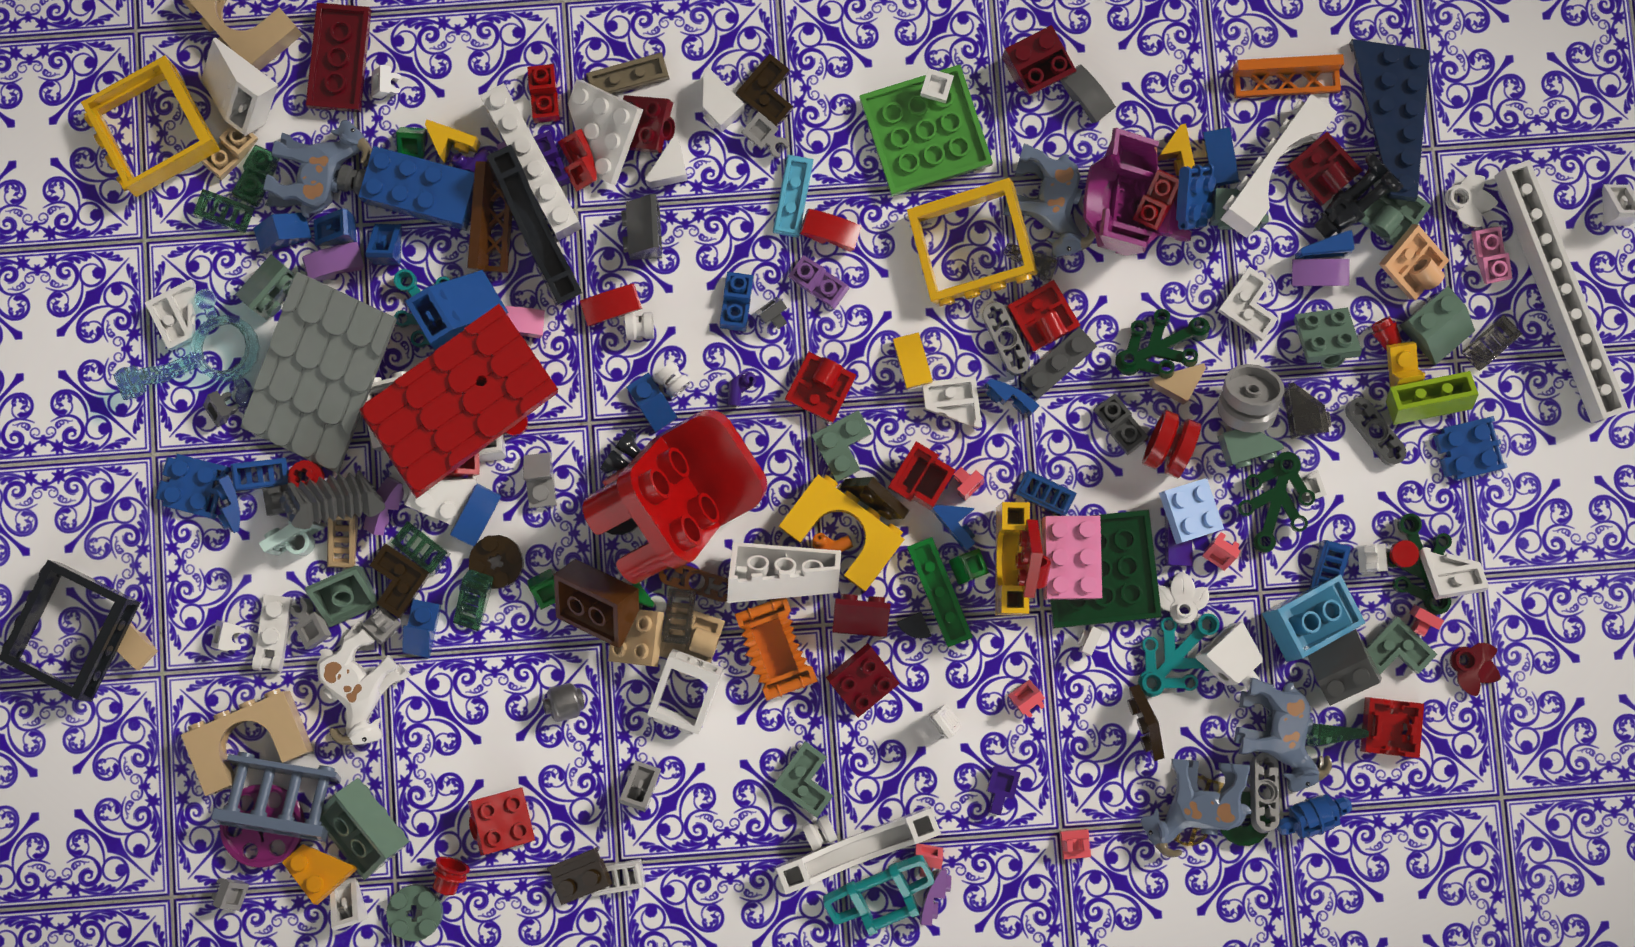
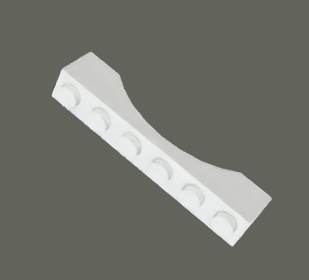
(537, 171)
(1252, 202)
(857, 849)

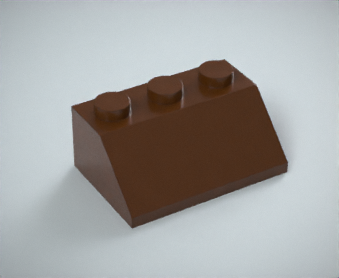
(595, 602)

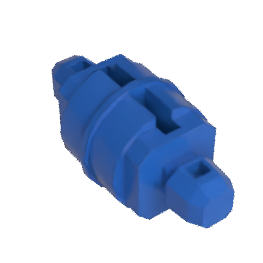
(1314, 816)

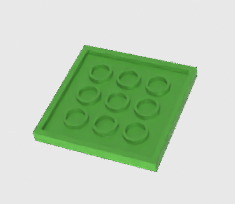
(924, 138)

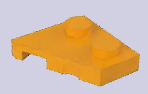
(317, 872)

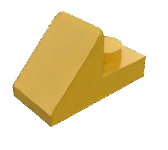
(444, 137)
(1179, 148)
(1403, 364)

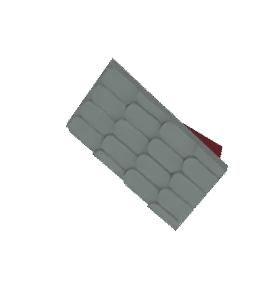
(318, 372)

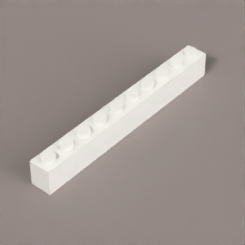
(1560, 292)

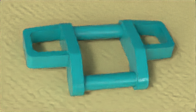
(861, 907)

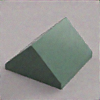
(343, 595)

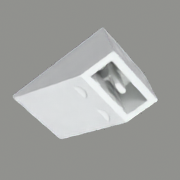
(238, 88)

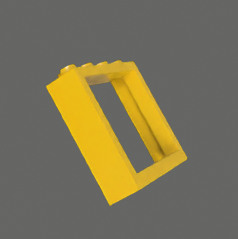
(126, 89)
(960, 201)

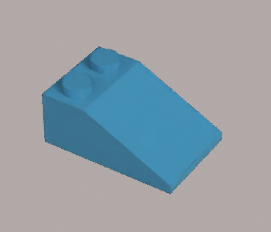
(1313, 618)

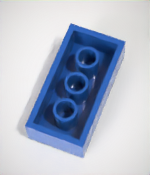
(418, 188)

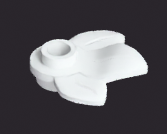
(1473, 200)
(1183, 594)

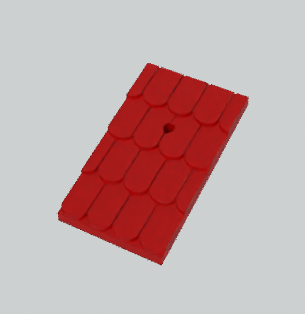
(458, 400)

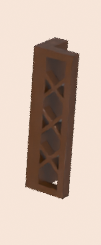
(482, 223)

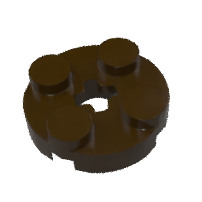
(511, 557)

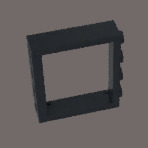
(103, 647)

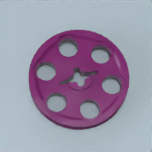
(265, 856)

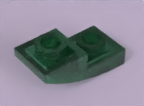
(251, 183)

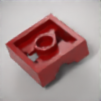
(1389, 727)

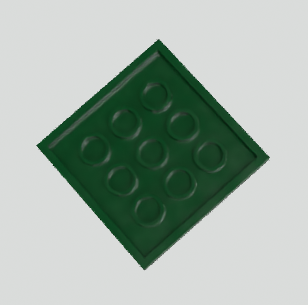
(1127, 576)

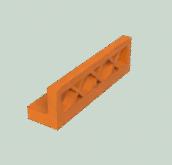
(1287, 66)

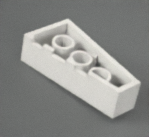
(781, 572)

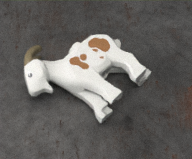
(356, 687)

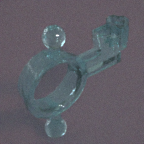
(132, 381)

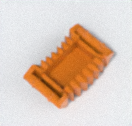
(774, 648)

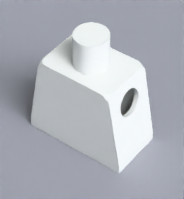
(1232, 656)

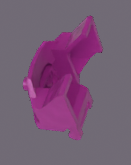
(1115, 191)

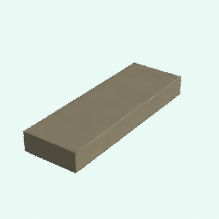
(630, 74)

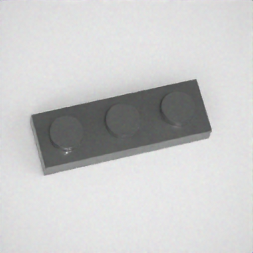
(1058, 363)

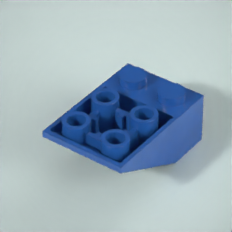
(452, 305)

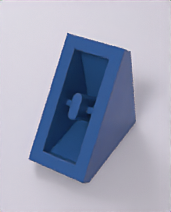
(335, 228)
(282, 231)
(385, 244)

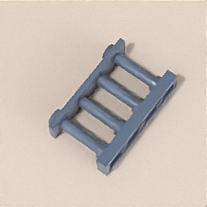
(284, 823)

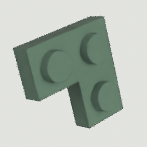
(835, 442)
(1400, 641)
(797, 780)

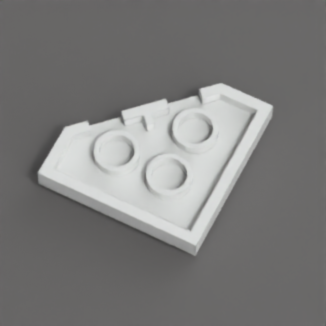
(607, 125)

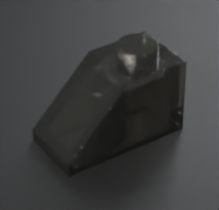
(1305, 413)

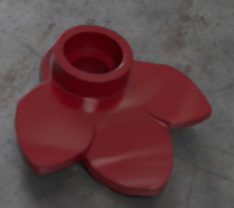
(1477, 668)

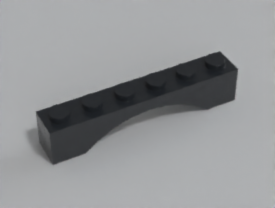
(532, 225)

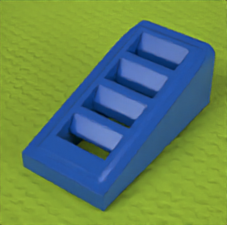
(1334, 246)
(247, 466)
(1062, 511)
(1322, 556)

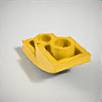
(912, 360)

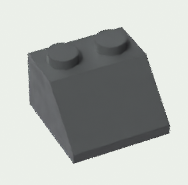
(643, 228)
(1344, 668)

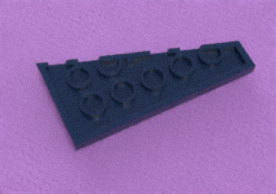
(1395, 103)

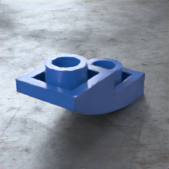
(1222, 155)
(736, 301)
(1002, 392)
(230, 511)
(475, 515)

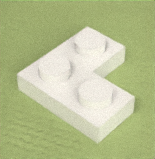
(1242, 305)

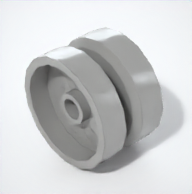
(1250, 398)

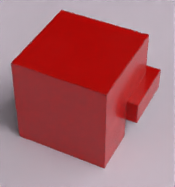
(921, 476)

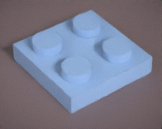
(1191, 511)

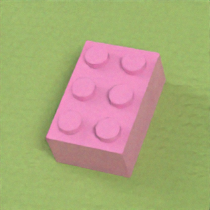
(1075, 557)

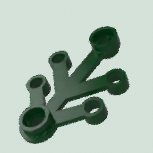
(1160, 348)
(1277, 496)
(1418, 569)

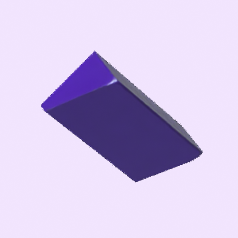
(1176, 554)

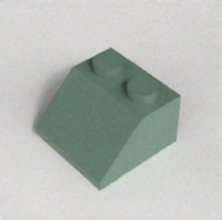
(1439, 325)

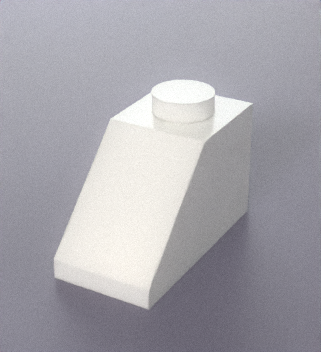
(719, 102)

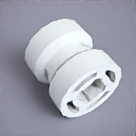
(639, 326)
(672, 380)
(813, 834)

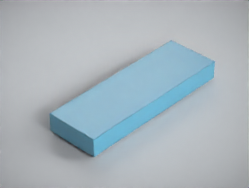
(793, 196)

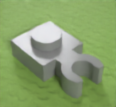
(762, 132)
(312, 627)

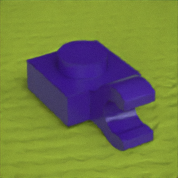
(1002, 784)

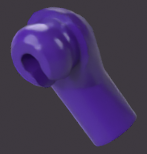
(468, 163)
(739, 385)

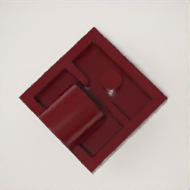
(653, 125)
(1324, 168)
(862, 680)

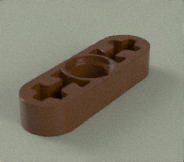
(713, 593)

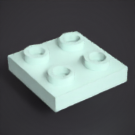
(279, 541)

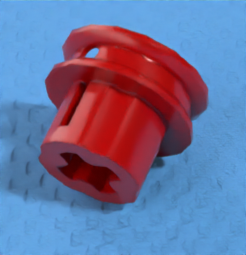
(313, 472)
(449, 874)

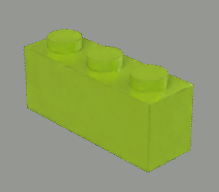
(1431, 397)

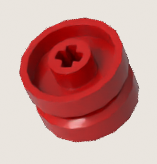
(1171, 444)

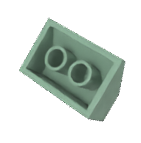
(362, 828)

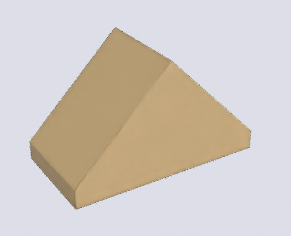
(1181, 384)

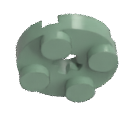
(402, 902)

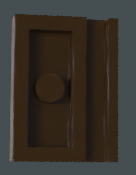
(579, 876)

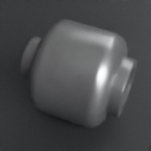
(563, 702)

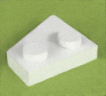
(175, 314)
(954, 400)
(444, 499)
(1451, 575)

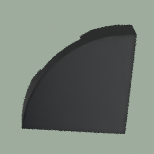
(915, 626)

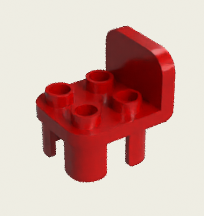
(678, 493)

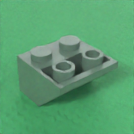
(267, 287)

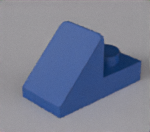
(652, 402)
(950, 518)
(421, 628)

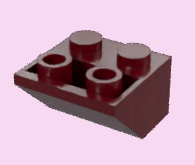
(1038, 61)
(861, 617)

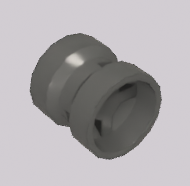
(350, 179)

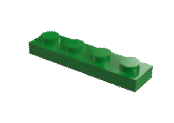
(939, 592)

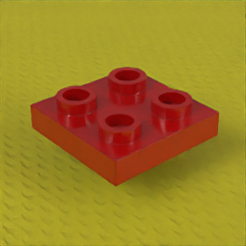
(1043, 316)
(820, 387)
(1031, 562)
(500, 821)

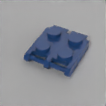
(1195, 196)
(1469, 449)
(190, 485)

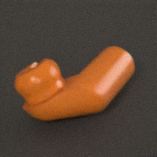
(821, 541)

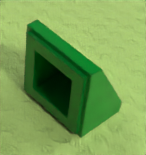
(411, 141)
(968, 566)
(543, 588)
(644, 597)

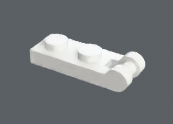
(272, 633)

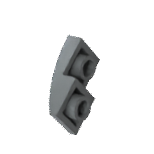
(1090, 94)
(1120, 424)

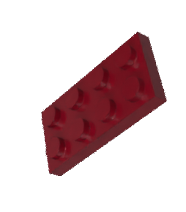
(338, 57)

